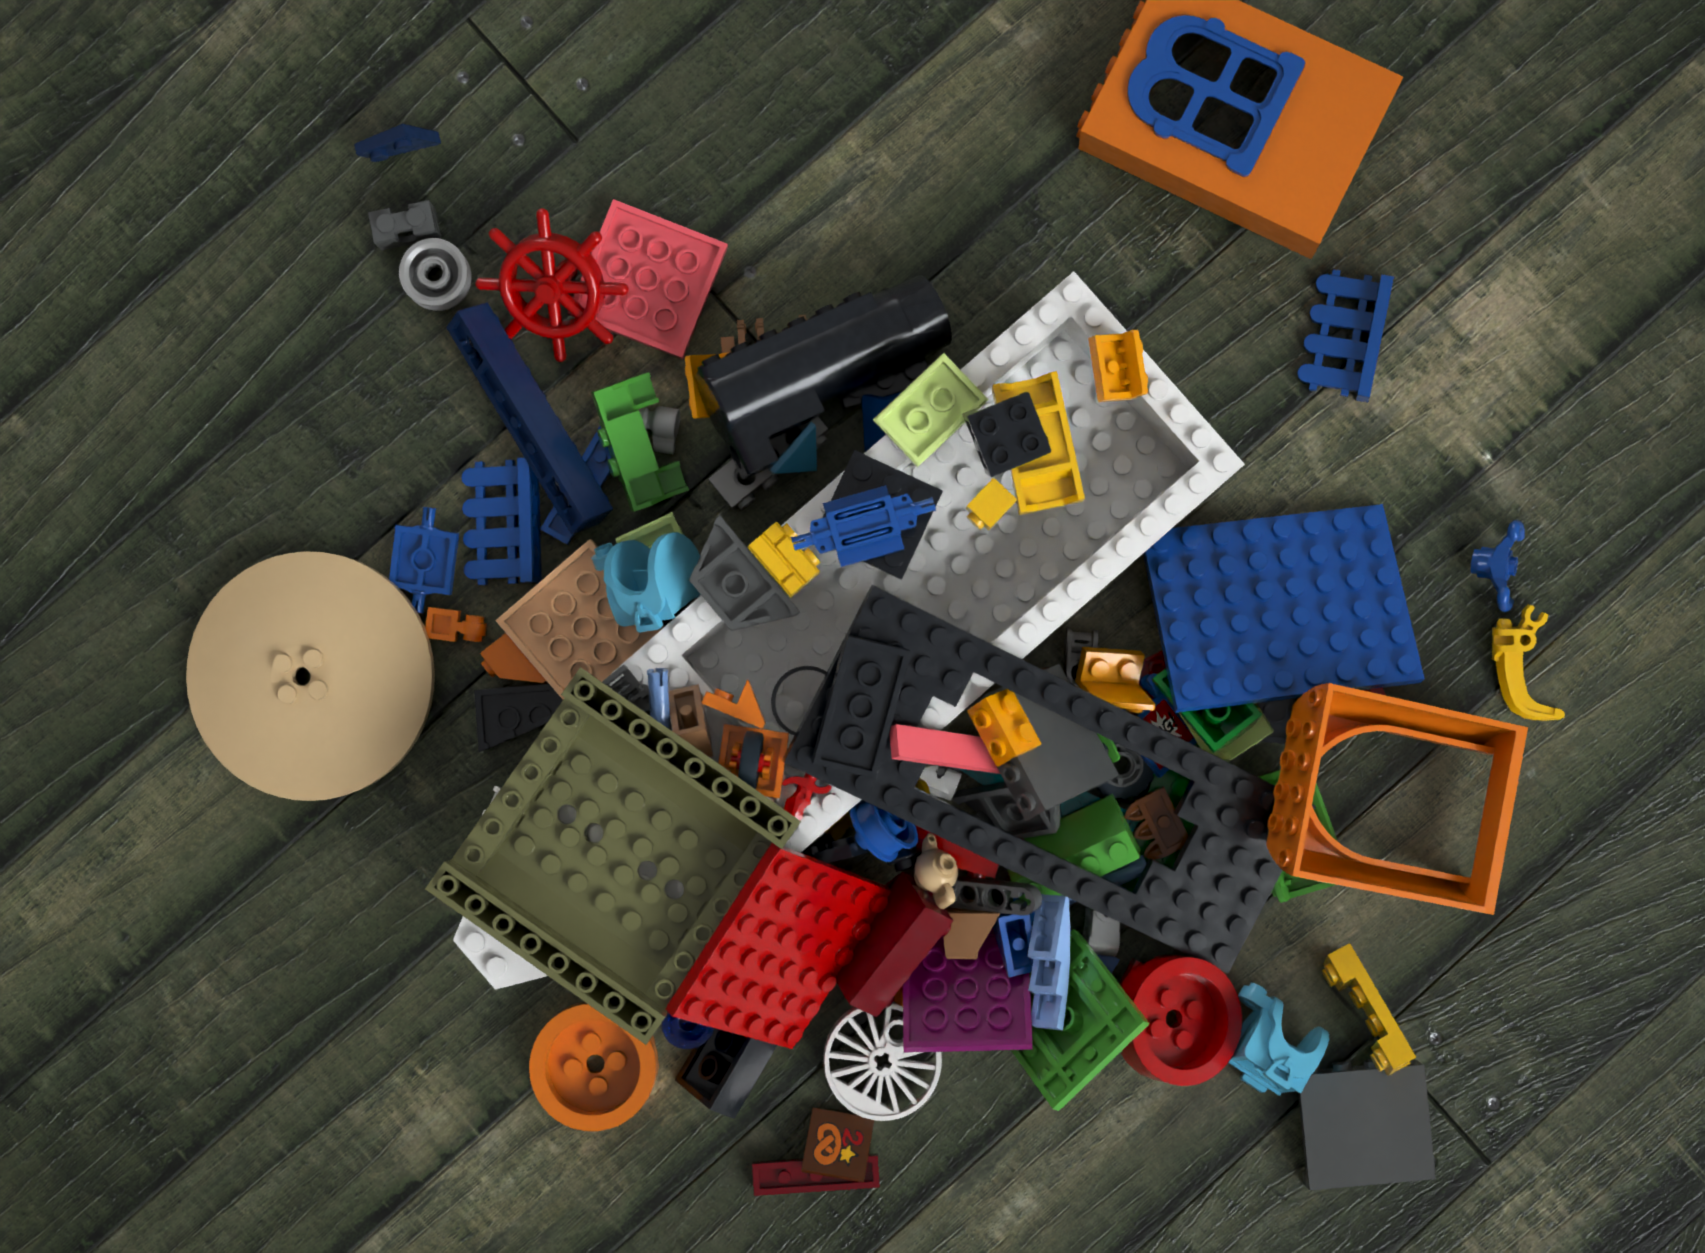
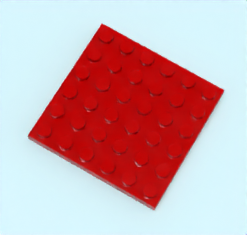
(779, 948)

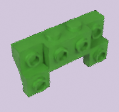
(630, 446)

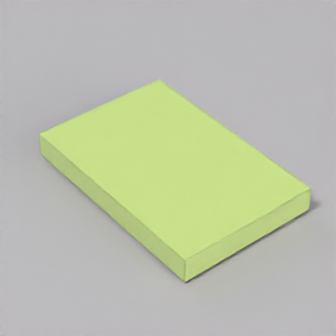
(930, 410)

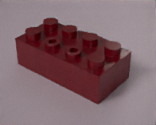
(894, 946)

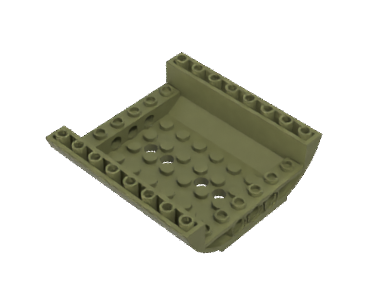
(581, 903)

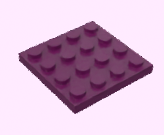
(966, 1004)

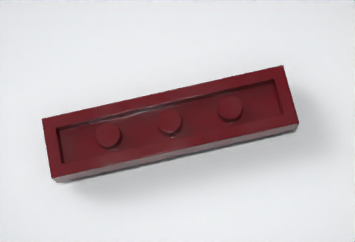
(786, 1178)

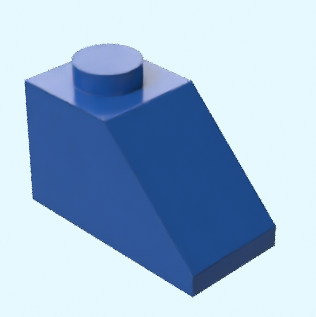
(1013, 941)

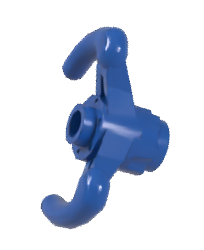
(1499, 564)

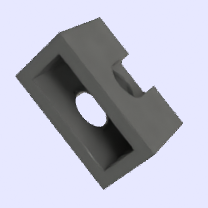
(420, 219)

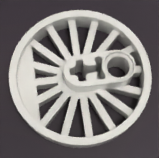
(859, 1101)

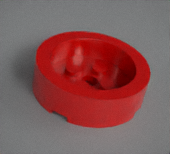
(1206, 1016)

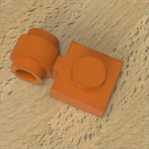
(445, 625)

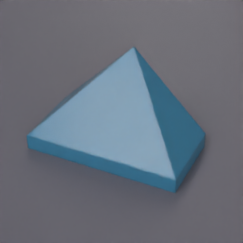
(800, 454)

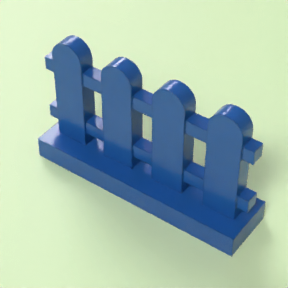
(1351, 319)
(525, 536)

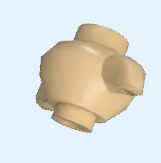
(936, 872)

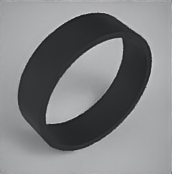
(773, 698)

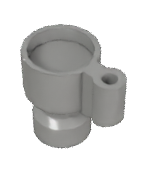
(664, 425)

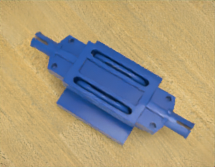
(863, 525)

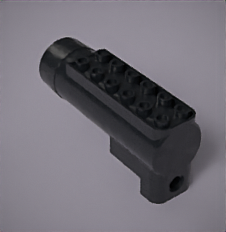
(788, 374)

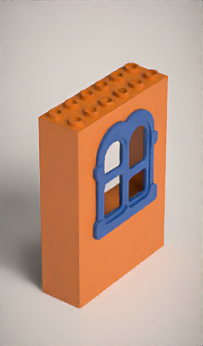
(1302, 135)

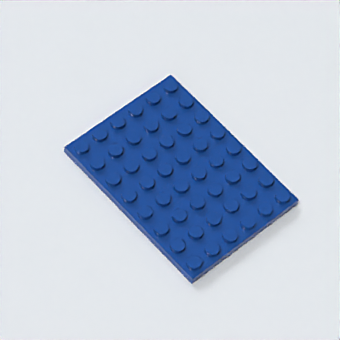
(1280, 608)

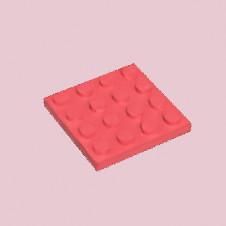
(666, 276)

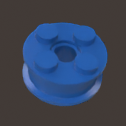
(881, 831)

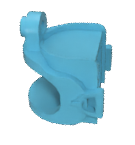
(648, 582)
(1266, 1055)

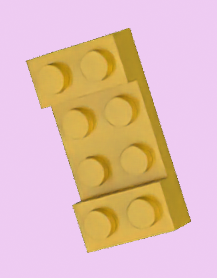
(1055, 476)
(1345, 970)

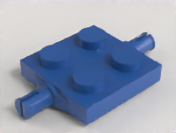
(424, 559)

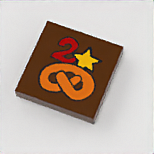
(837, 1145)

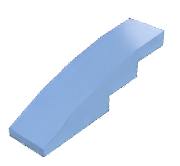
(1051, 962)

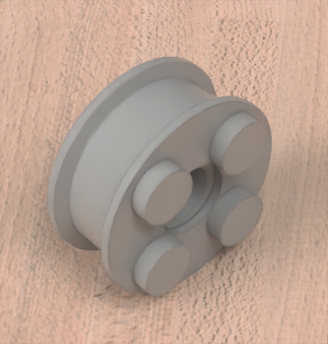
(424, 257)

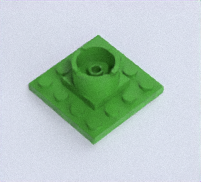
(1095, 1029)

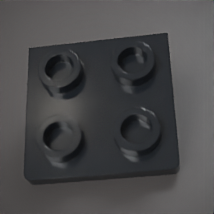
(1007, 434)

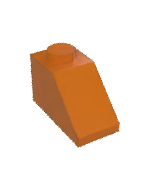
(509, 662)

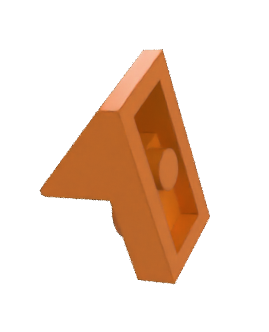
(746, 709)

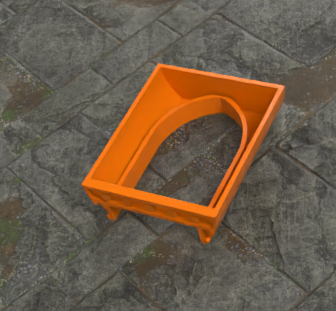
(1339, 712)

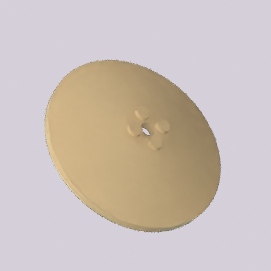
(365, 685)

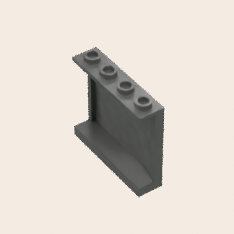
(1061, 767)
(1366, 1126)

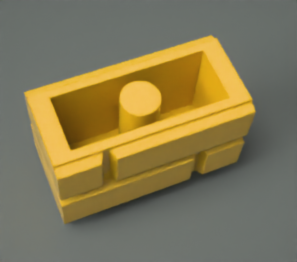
(777, 555)

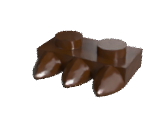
(1158, 824)

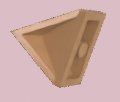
(967, 932)

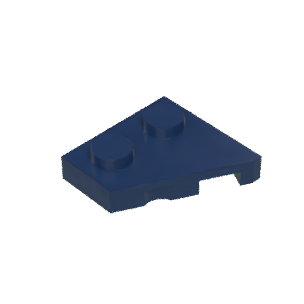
(396, 141)

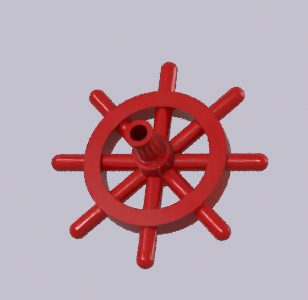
(552, 285)

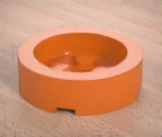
(582, 1096)

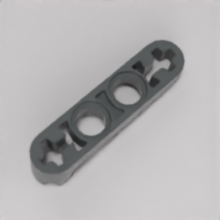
(984, 901)

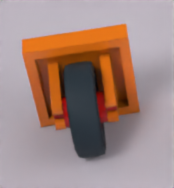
(755, 757)

